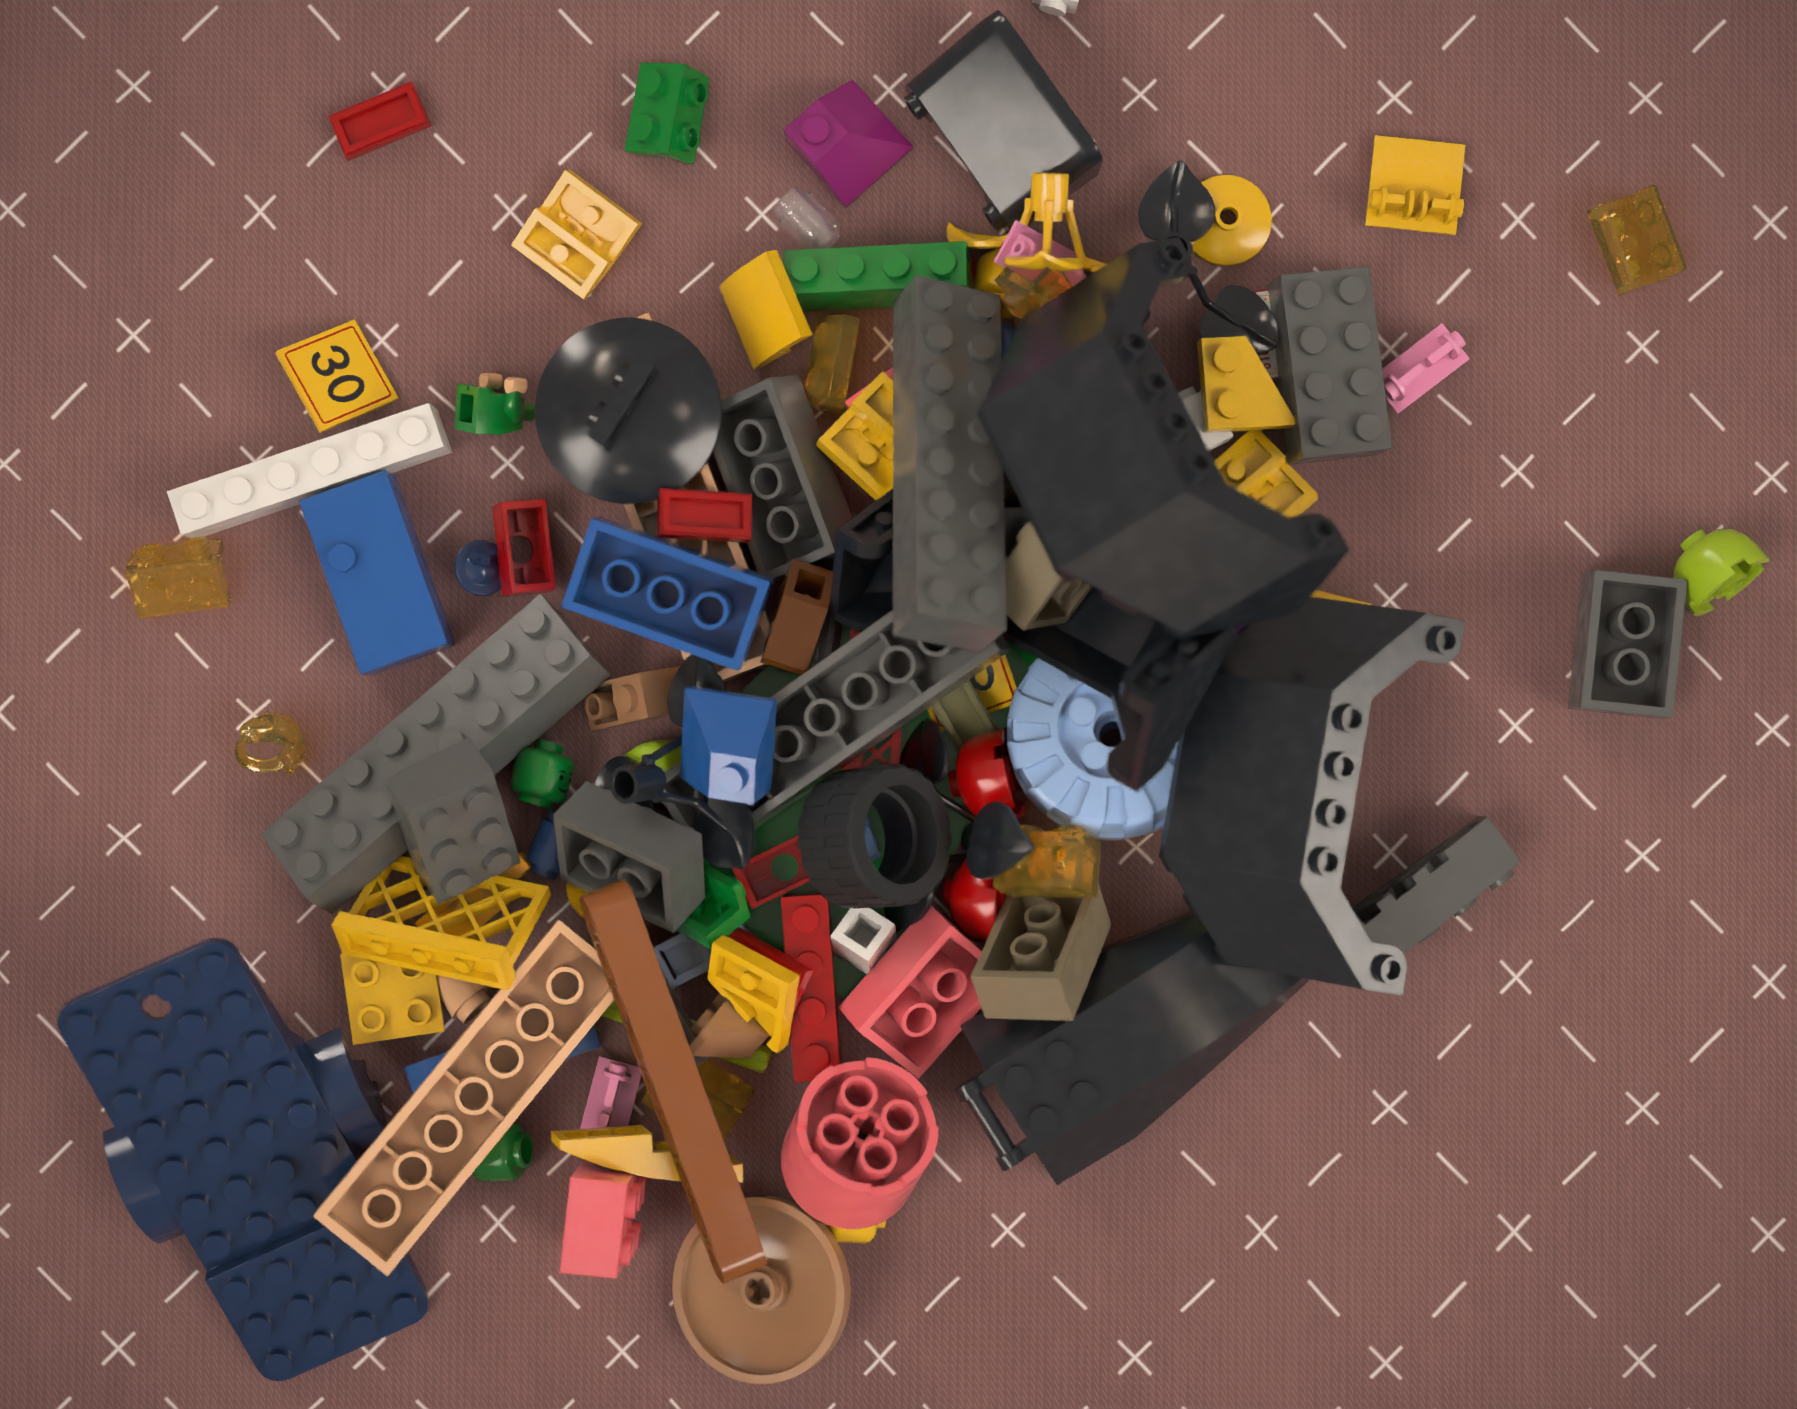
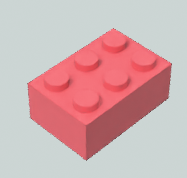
(918, 993)
(601, 1222)

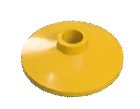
(1245, 238)

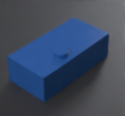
(377, 573)
(667, 592)

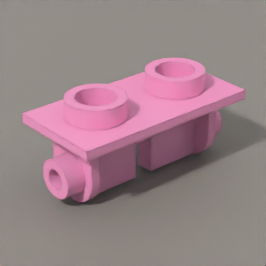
(1028, 242)
(1423, 367)
(611, 1094)

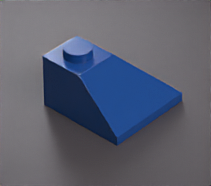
(728, 744)

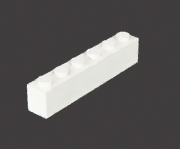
(308, 470)

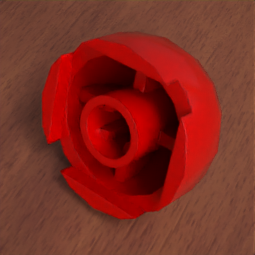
(986, 773)
(972, 902)

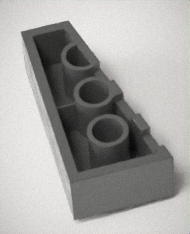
(1437, 886)

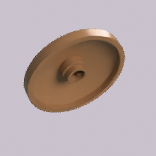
(773, 1318)

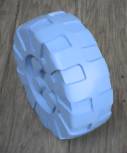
(1062, 763)

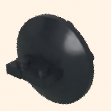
(628, 410)

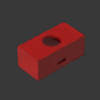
(529, 521)
(759, 880)

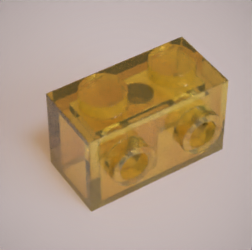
(1058, 866)

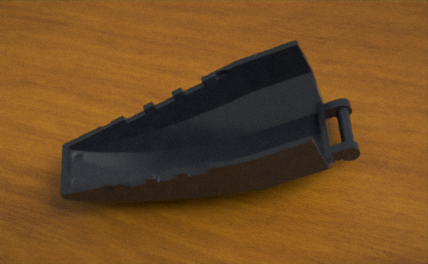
(1141, 1039)

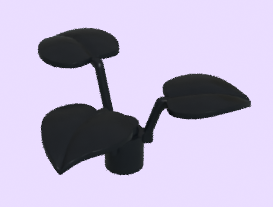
(1184, 209)
(724, 825)
(992, 840)

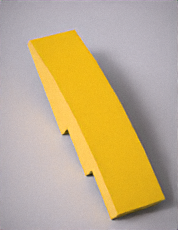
(625, 1150)

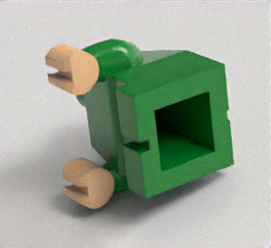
(492, 413)

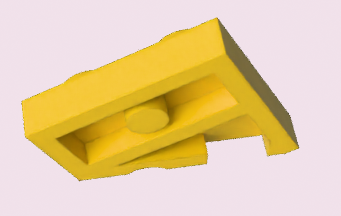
(1238, 388)
(755, 988)

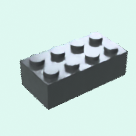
(1330, 365)
(773, 454)

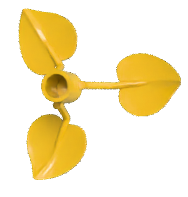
(1049, 202)

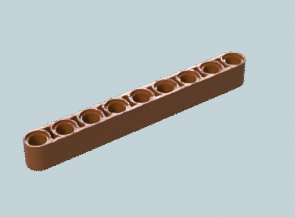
(672, 1080)

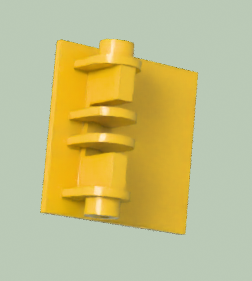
(1415, 185)
(389, 1001)

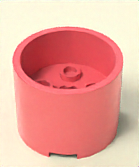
(852, 1179)

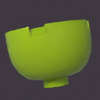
(1717, 566)

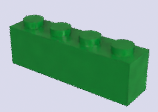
(871, 274)

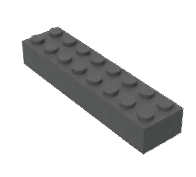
(945, 468)
(495, 696)
(847, 709)

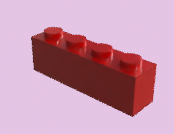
(816, 1019)

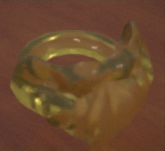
(277, 729)

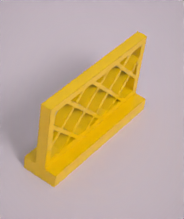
(427, 946)

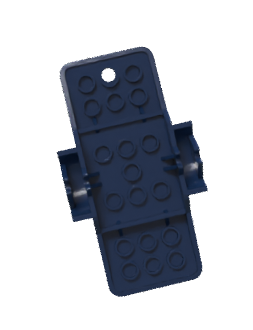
(237, 1143)

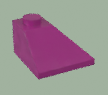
(846, 141)

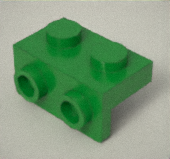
(667, 112)
(720, 911)

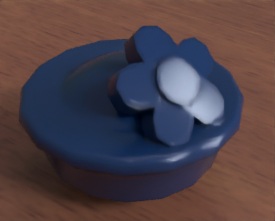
(478, 568)

